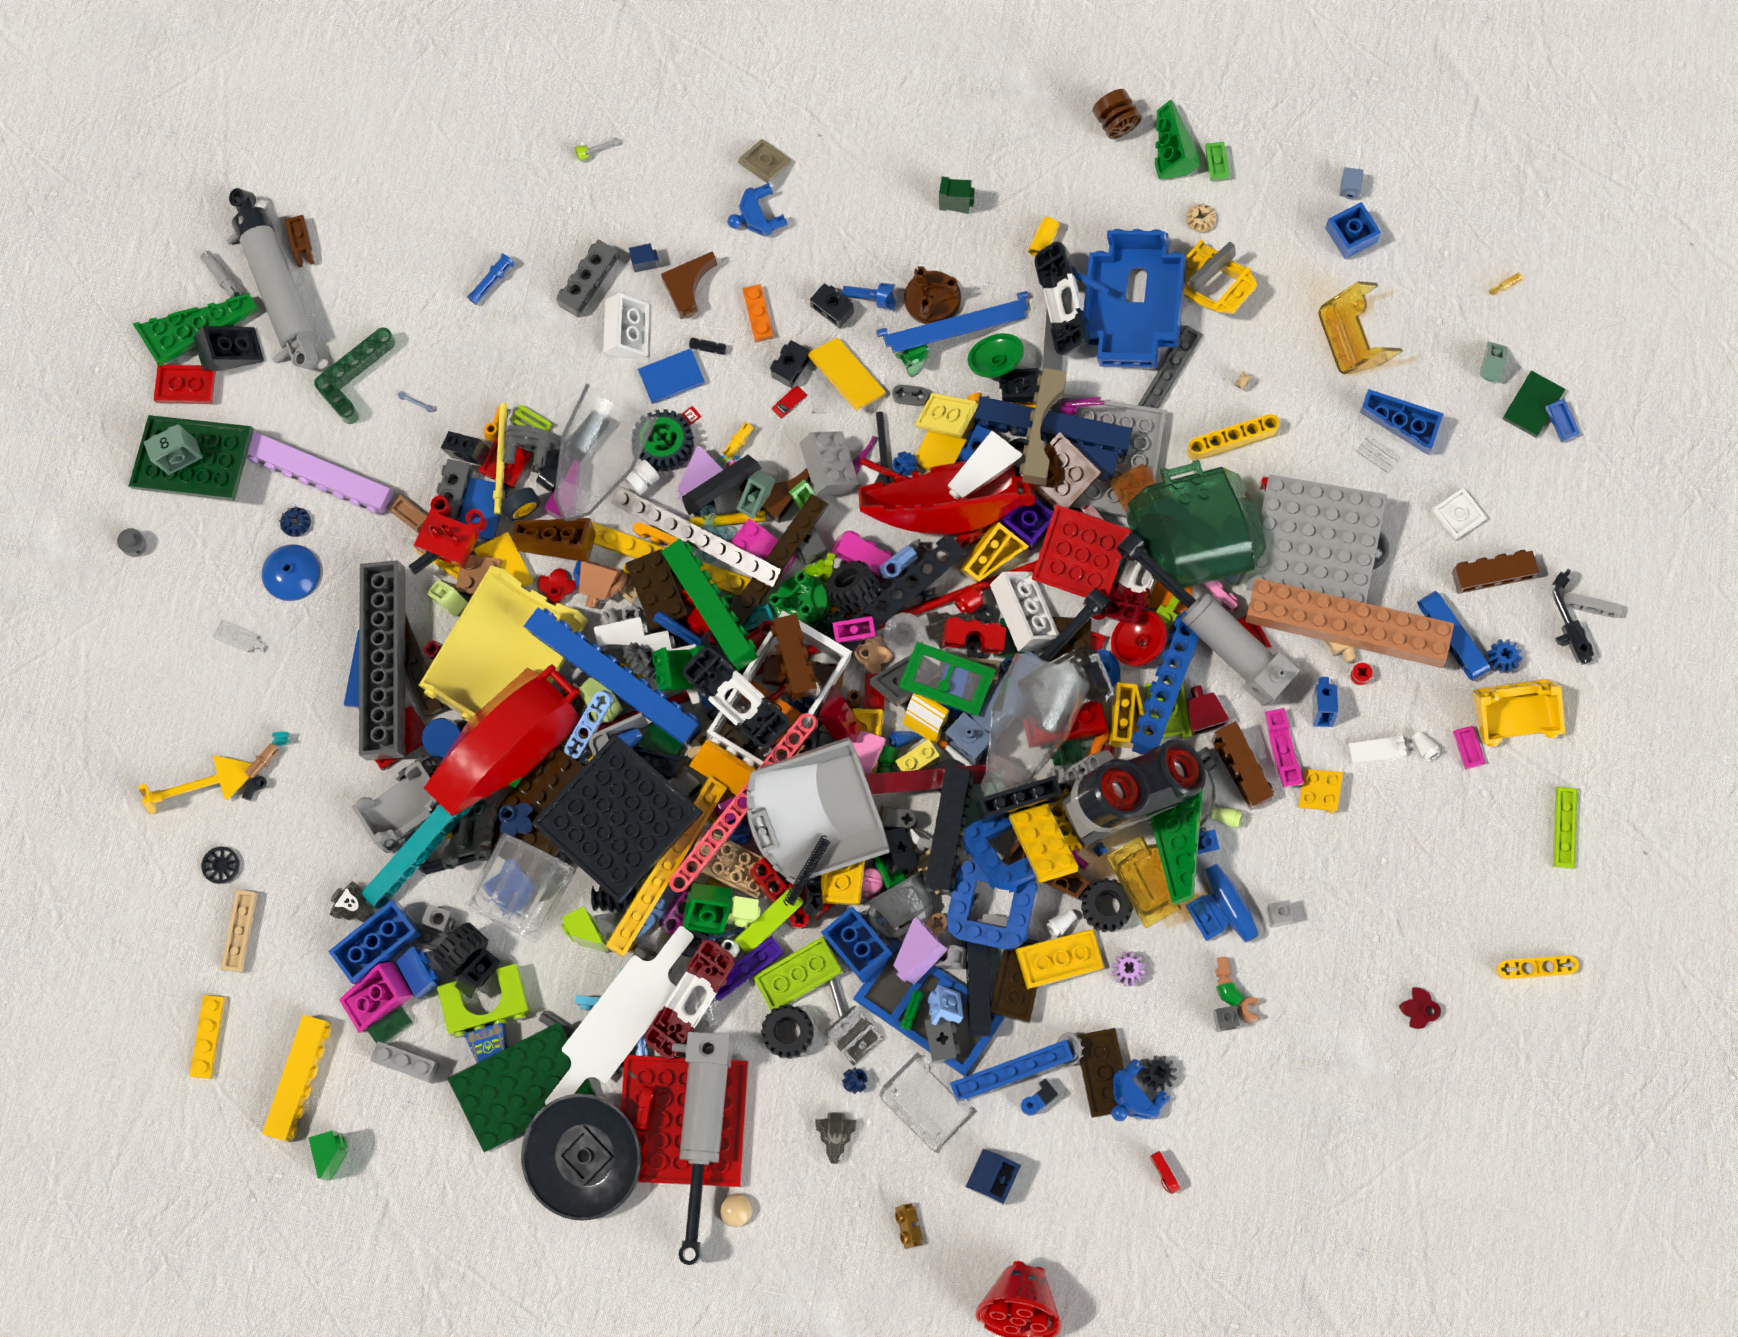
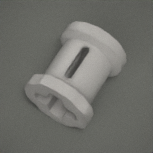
(630, 610)

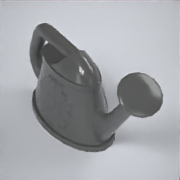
(903, 904)

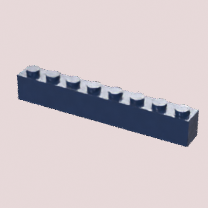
(1016, 418)

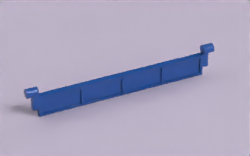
(956, 325)

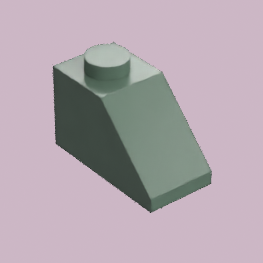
(1493, 361)
(755, 493)

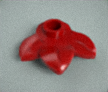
(556, 583)

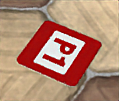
(691, 415)

